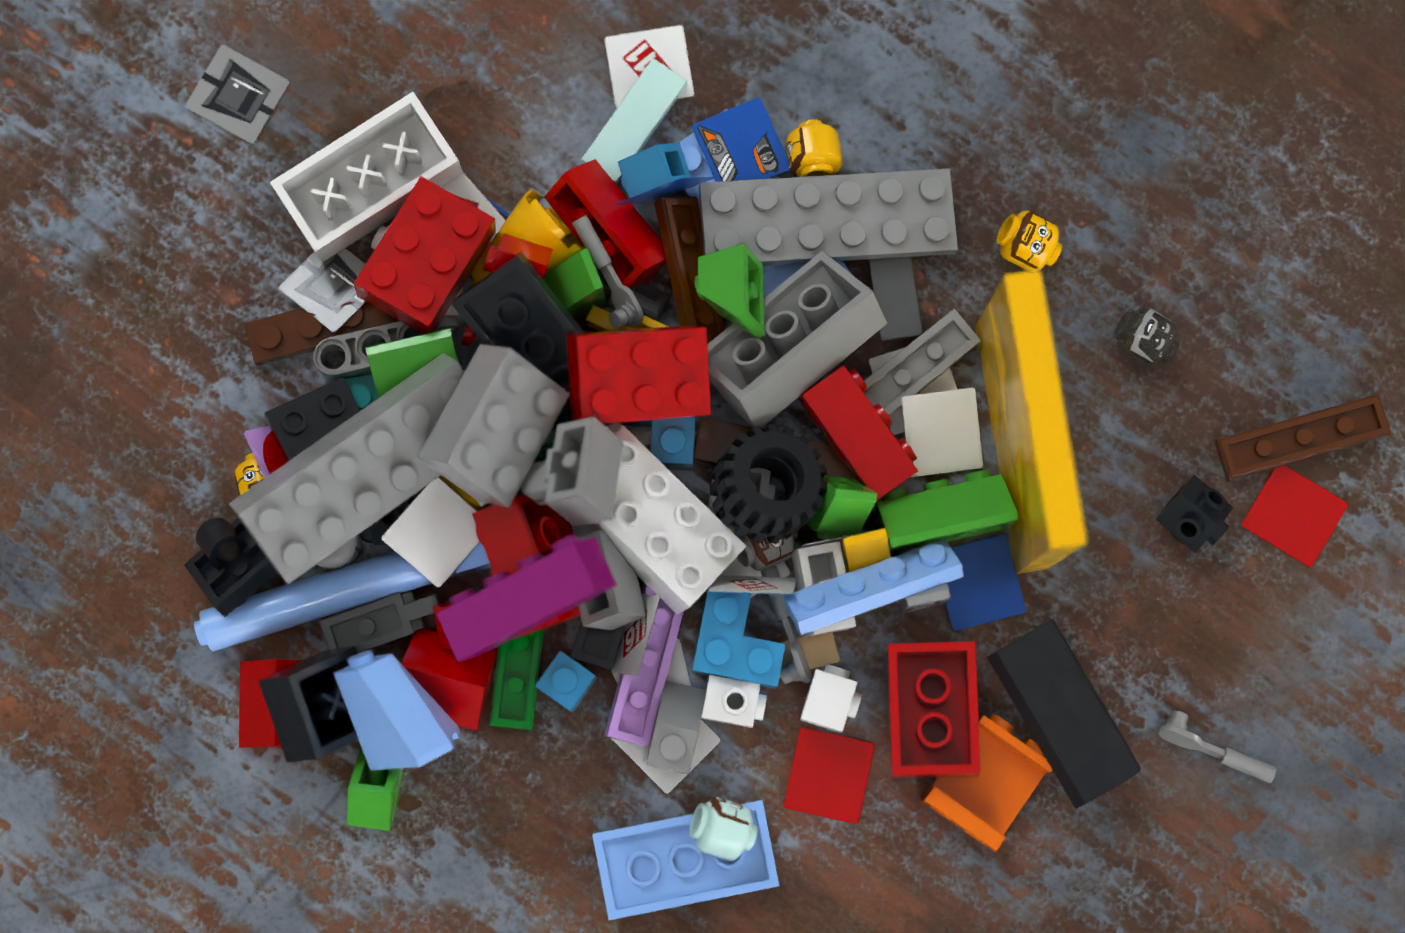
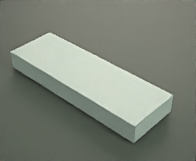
(636, 117)

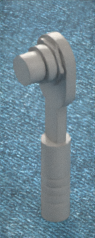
(627, 308)
(797, 669)
(1176, 732)

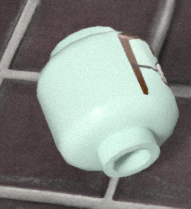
(723, 828)

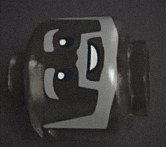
(1146, 337)

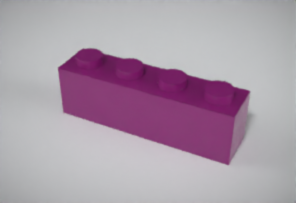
(526, 598)

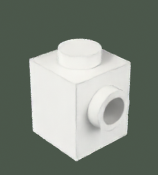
(831, 699)
(733, 702)

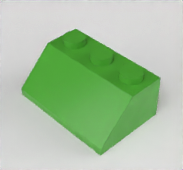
(946, 511)

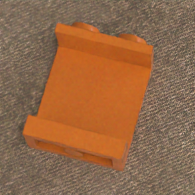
(991, 801)

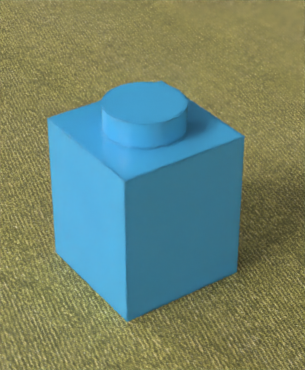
(653, 168)
(566, 681)

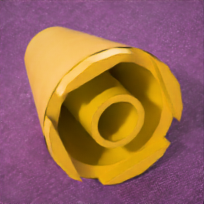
(536, 225)

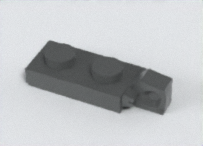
(378, 622)

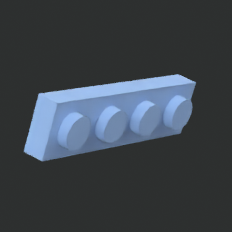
(873, 586)

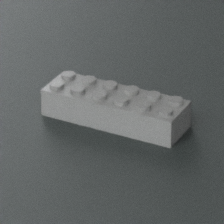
(349, 474)

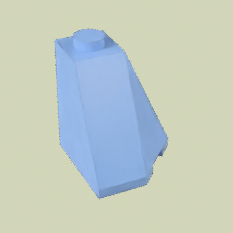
(393, 713)

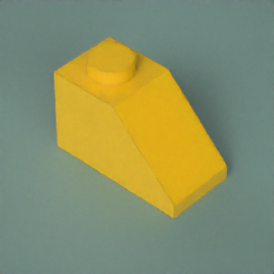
(865, 549)

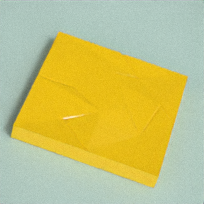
(1030, 423)

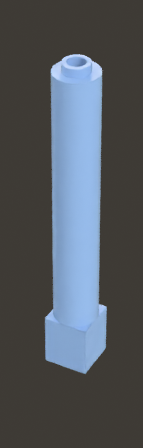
(320, 597)

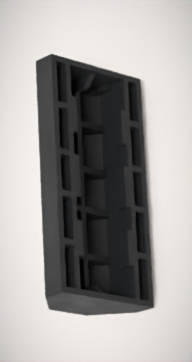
(1064, 714)

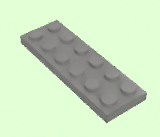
(833, 214)

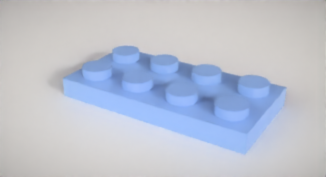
(661, 867)

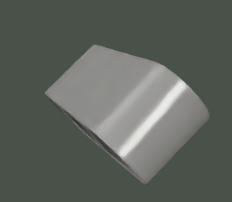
(354, 346)

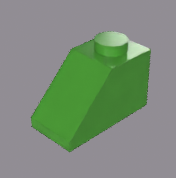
(577, 283)
(733, 287)
(844, 508)
(373, 795)

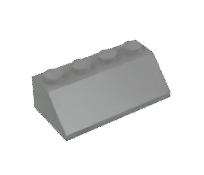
(809, 330)

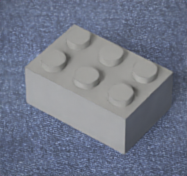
(494, 425)

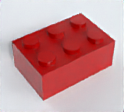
(425, 256)
(639, 374)
(519, 533)
(933, 710)

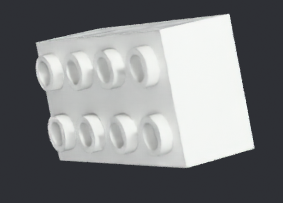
(365, 176)
(665, 529)

